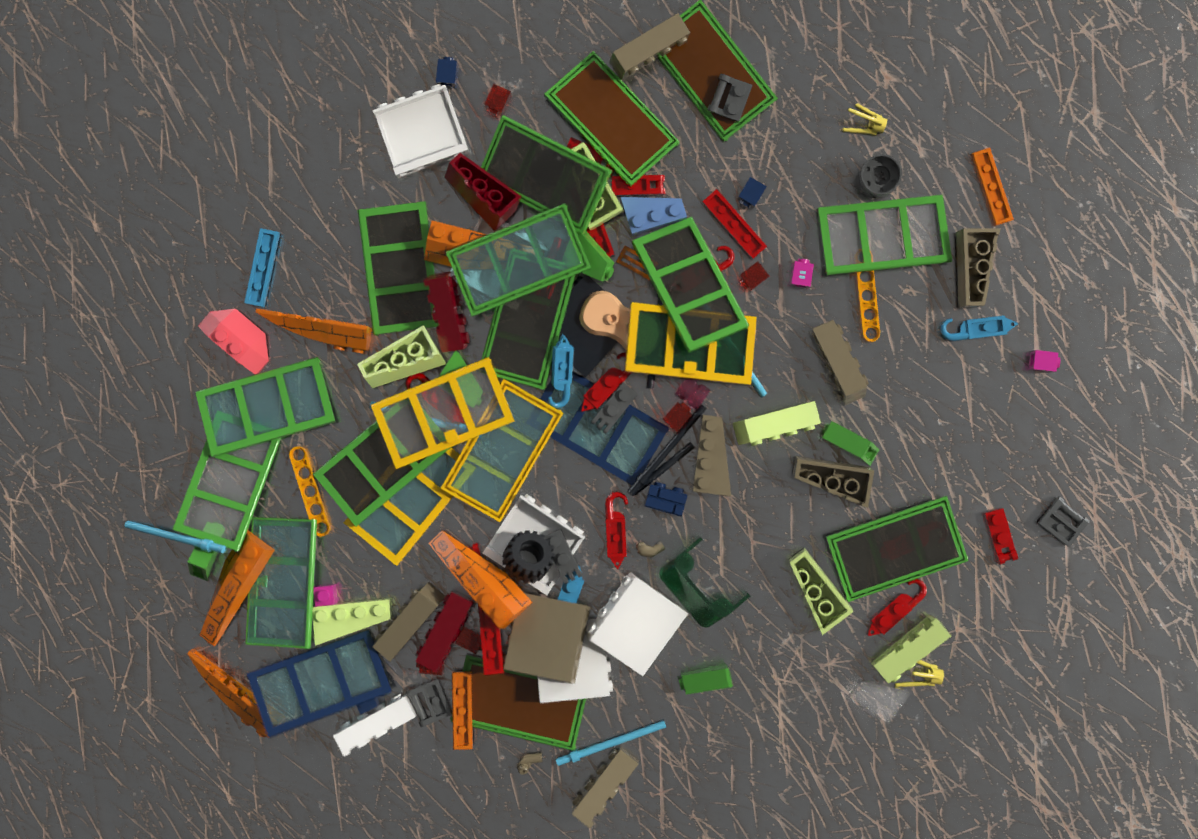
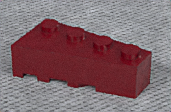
(482, 191)
(447, 311)
(445, 630)

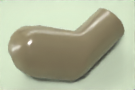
(648, 551)
(527, 760)

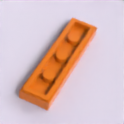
(992, 186)
(462, 710)

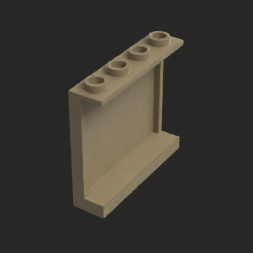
(547, 639)

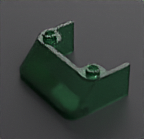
(676, 579)

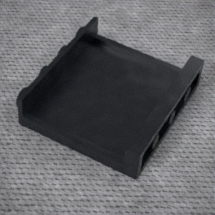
(588, 348)

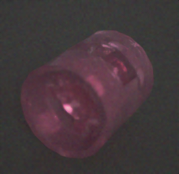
(692, 392)

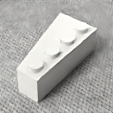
(374, 724)

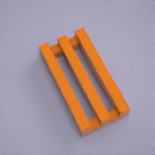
(629, 267)

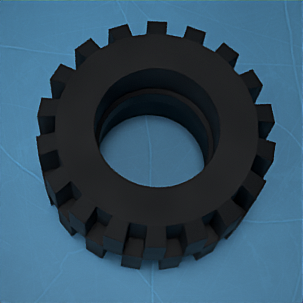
(538, 547)

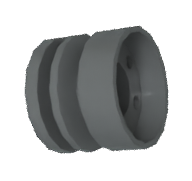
(891, 174)

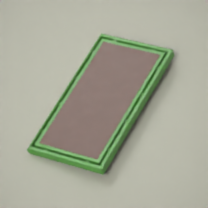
(700, 62)
(611, 118)
(512, 707)

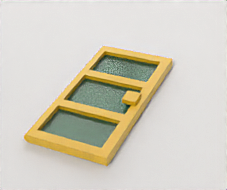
(658, 349)

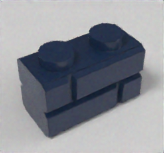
(665, 499)

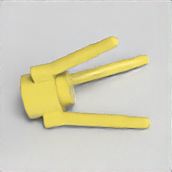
(876, 122)
(932, 676)

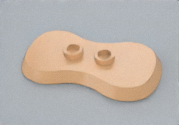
(605, 316)

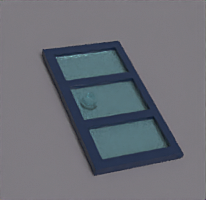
(623, 449)
(318, 683)

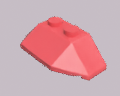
(237, 338)

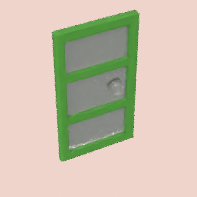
(884, 234)
(225, 494)

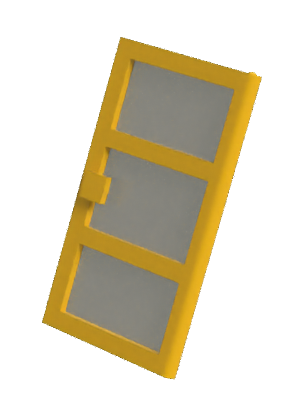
(442, 413)

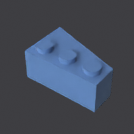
(651, 213)

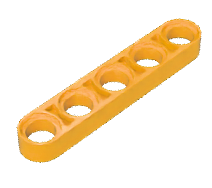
(864, 305)
(310, 481)

